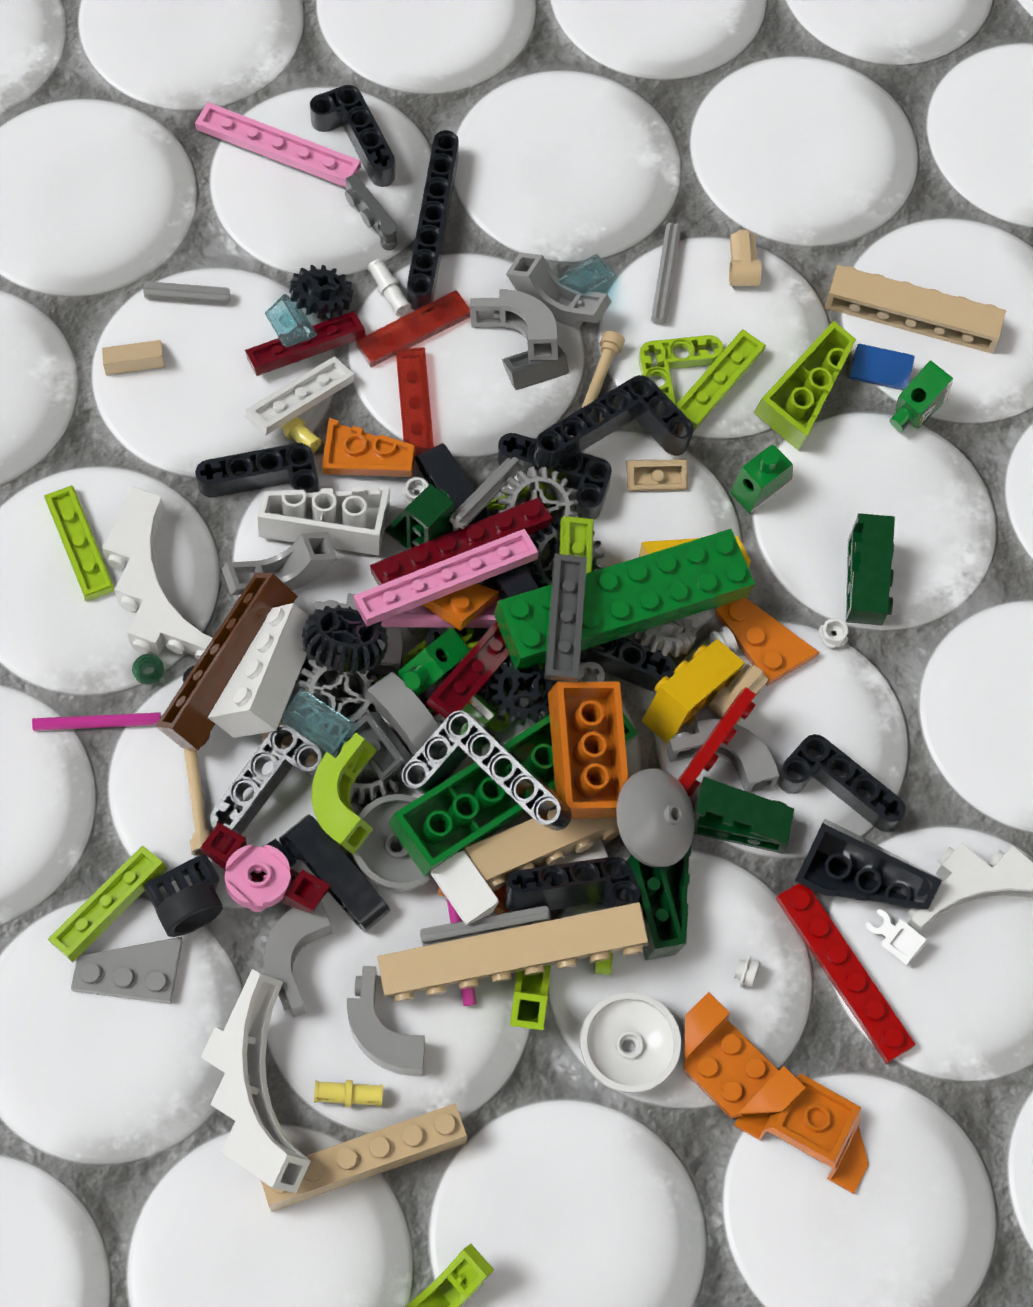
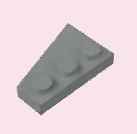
(131, 972)

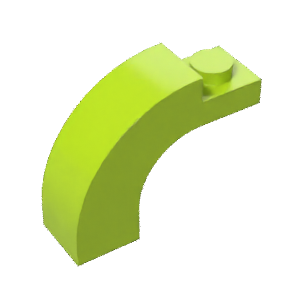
(332, 793)
(530, 1000)
(457, 1282)

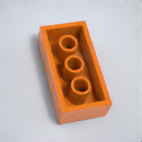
(588, 746)

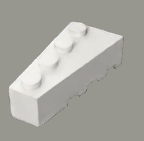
(351, 517)
(265, 676)

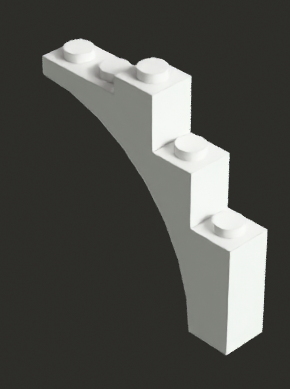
(132, 547)
(971, 879)
(243, 1094)

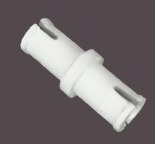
(389, 287)

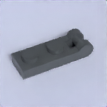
(371, 211)

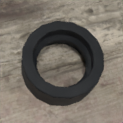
(189, 909)

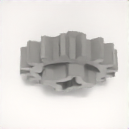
(669, 637)

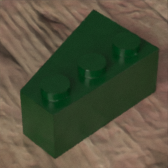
(423, 518)
(869, 569)
(741, 817)
(663, 905)

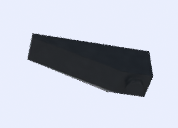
(858, 869)

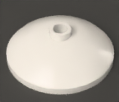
(635, 1020)

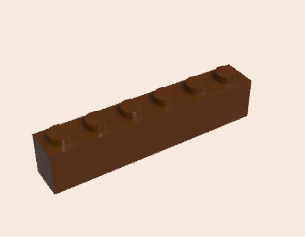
(188, 713)

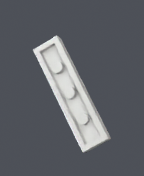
(299, 395)

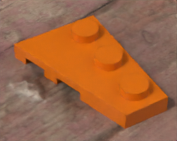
(363, 454)
(463, 605)
(764, 639)

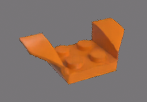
(731, 1067)
(820, 1126)

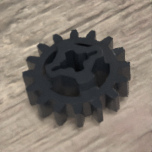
(321, 291)
(525, 703)

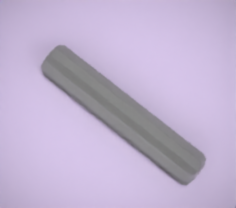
(186, 293)

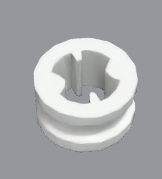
(726, 637)

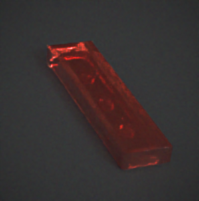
(413, 328)
(414, 398)

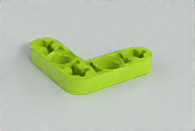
(667, 360)

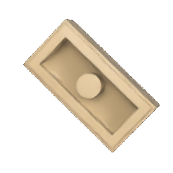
(133, 357)
(657, 474)

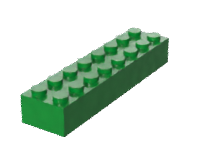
(633, 596)
(472, 803)

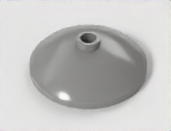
(655, 818)
(375, 855)

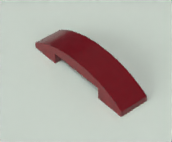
(305, 889)

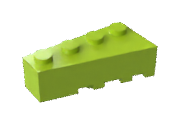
(802, 390)

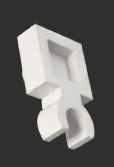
(900, 938)

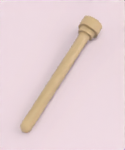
(611, 345)
(197, 802)

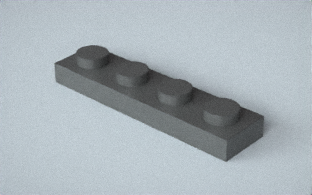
(565, 618)

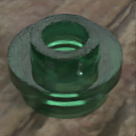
(143, 662)

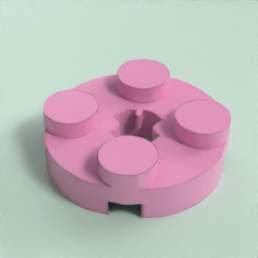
(257, 895)

